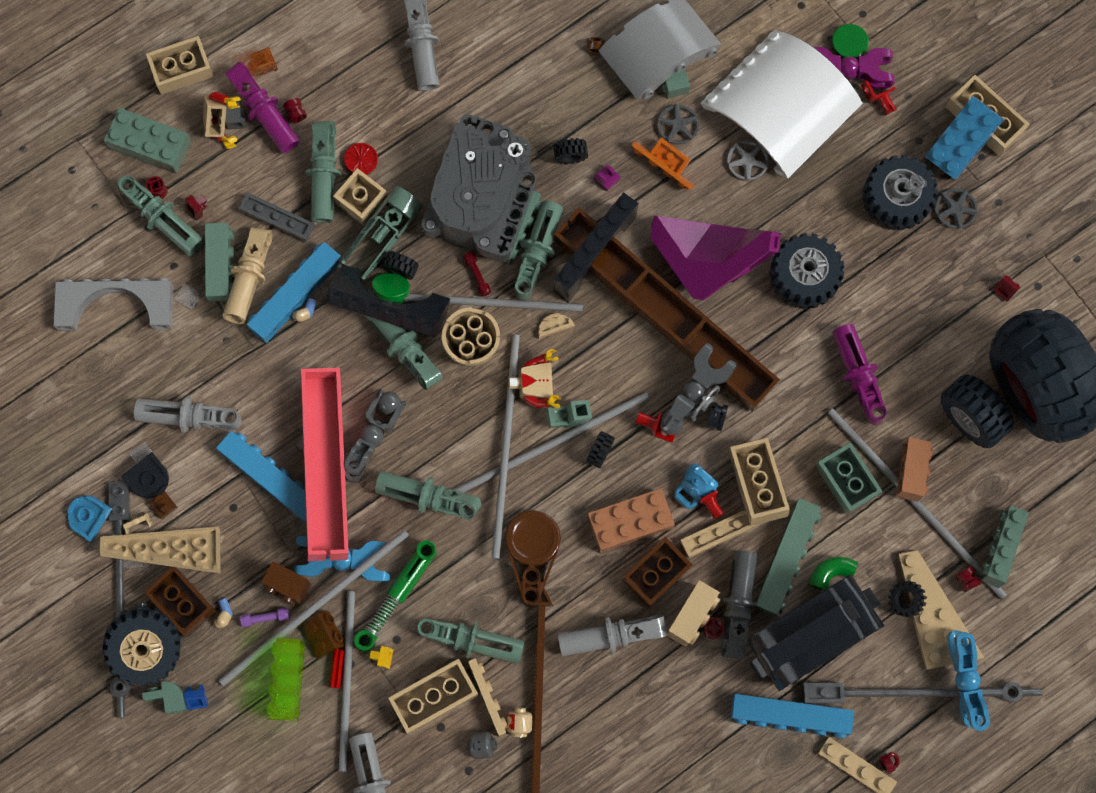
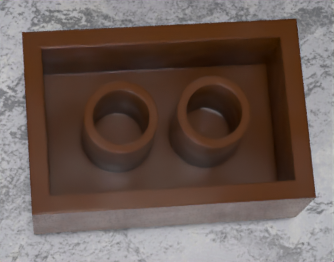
(657, 572)
(180, 601)

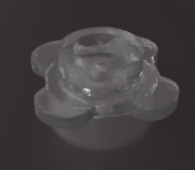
(914, 178)

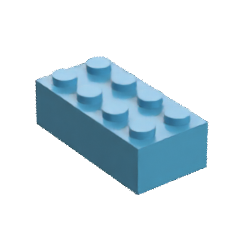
(964, 137)

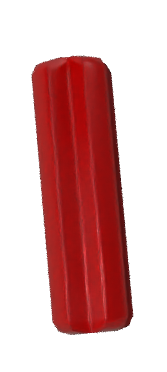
(336, 669)

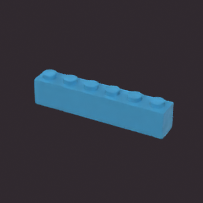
(294, 292)
(264, 472)
(792, 715)

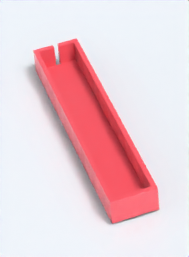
(324, 464)

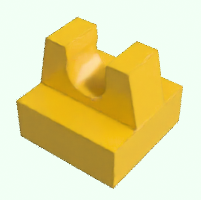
(383, 657)

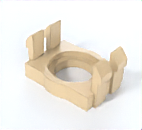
(126, 525)

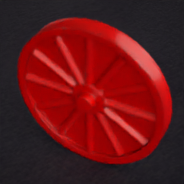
(361, 157)

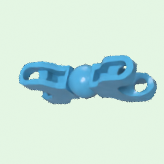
(355, 559)
(968, 680)

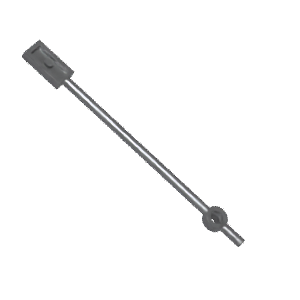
(120, 502)
(835, 692)

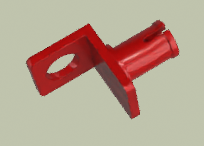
(883, 98)
(654, 424)
(712, 504)

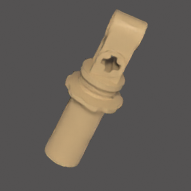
(247, 275)

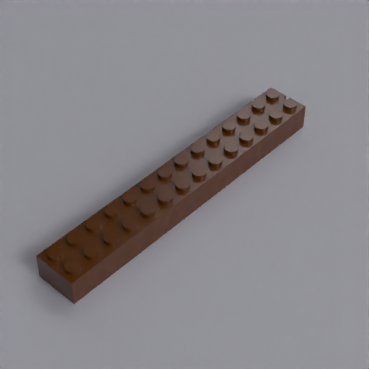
(669, 311)

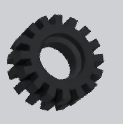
(570, 151)
(400, 264)
(600, 449)
(917, 593)

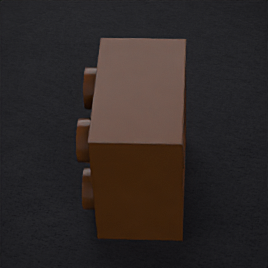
(286, 583)

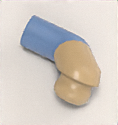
(305, 313)
(225, 614)

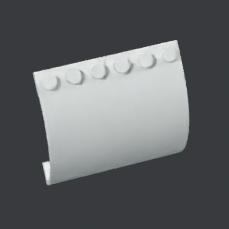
(785, 99)

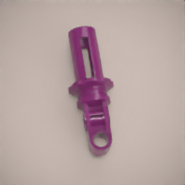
(263, 108)
(862, 378)

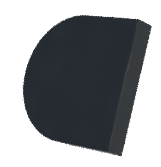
(147, 477)

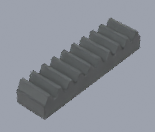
(276, 217)

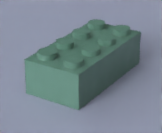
(147, 140)

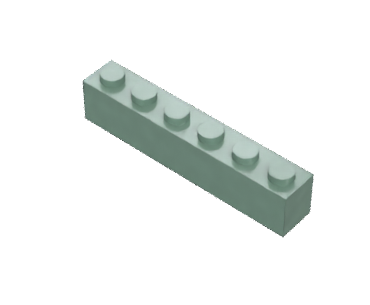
(787, 557)

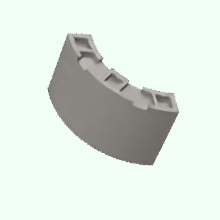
(658, 46)

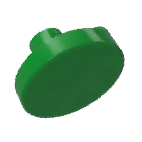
(850, 41)
(391, 287)

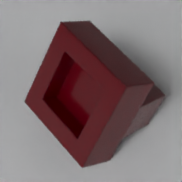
(196, 206)
(1006, 288)

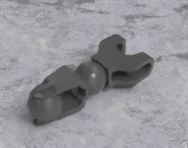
(695, 389)
(373, 433)

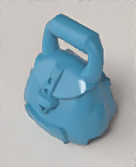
(696, 484)

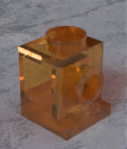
(262, 57)

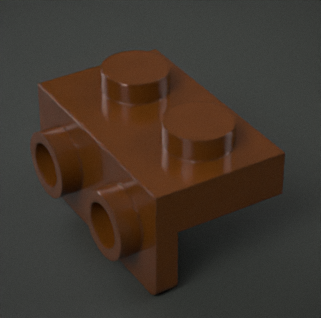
(323, 634)

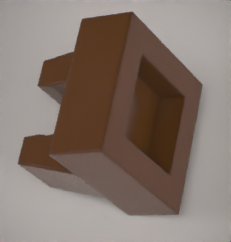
(163, 505)

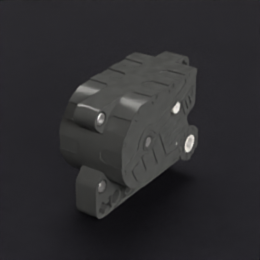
(480, 188)

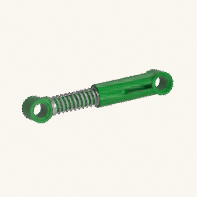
(397, 594)

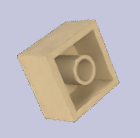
(360, 196)

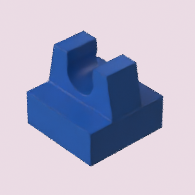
(195, 699)

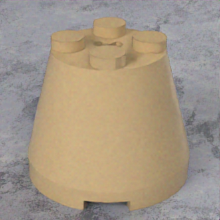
(469, 328)

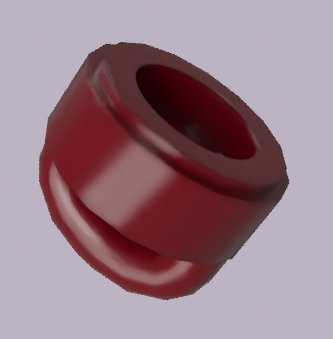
(887, 763)

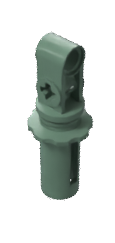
(323, 171)
(157, 211)
(537, 252)
(410, 353)
(427, 495)
(463, 638)

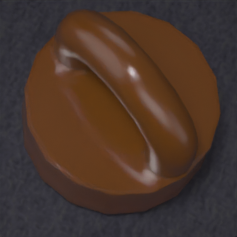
(594, 43)

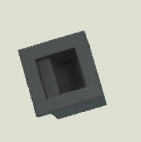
(236, 117)

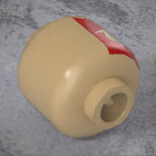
(519, 722)

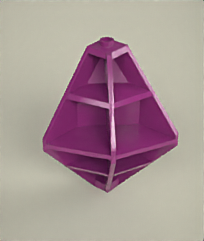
(710, 254)

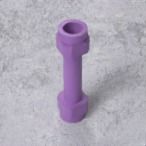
(248, 620)

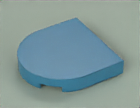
(87, 516)

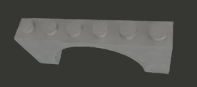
(74, 297)

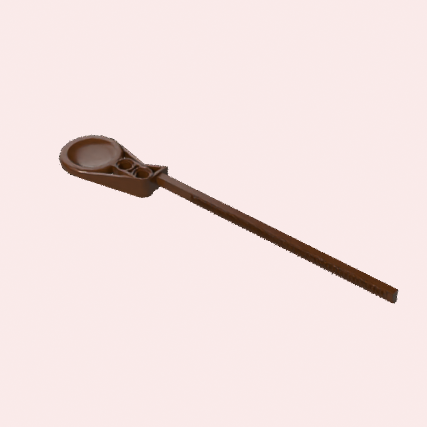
(532, 541)

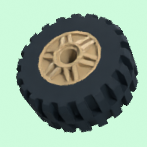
(138, 663)

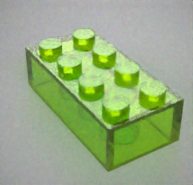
(287, 680)

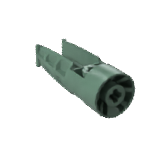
(403, 206)

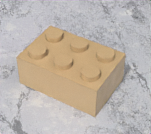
(179, 65)
(694, 614)

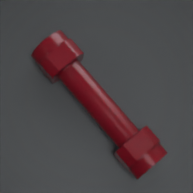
(483, 288)

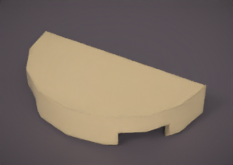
(554, 324)

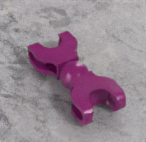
(865, 67)

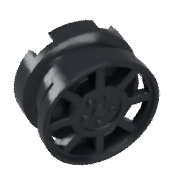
(714, 416)

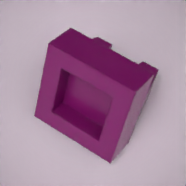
(607, 177)

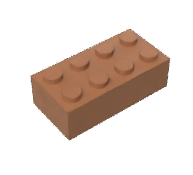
(630, 520)

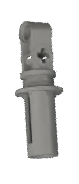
(421, 43)
(190, 414)
(611, 635)
(356, 743)

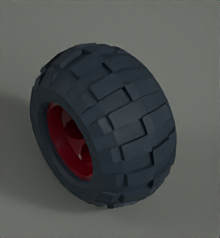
(1046, 374)

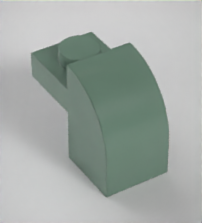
(569, 416)
(171, 694)

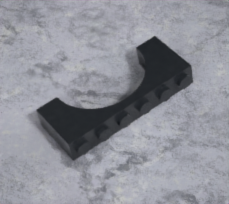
(616, 219)
(421, 317)

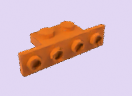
(668, 158)

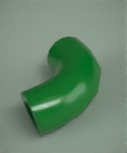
(830, 568)

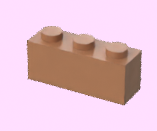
(914, 469)

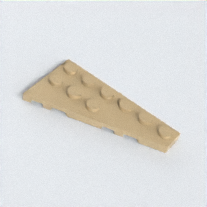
(176, 548)
(938, 615)

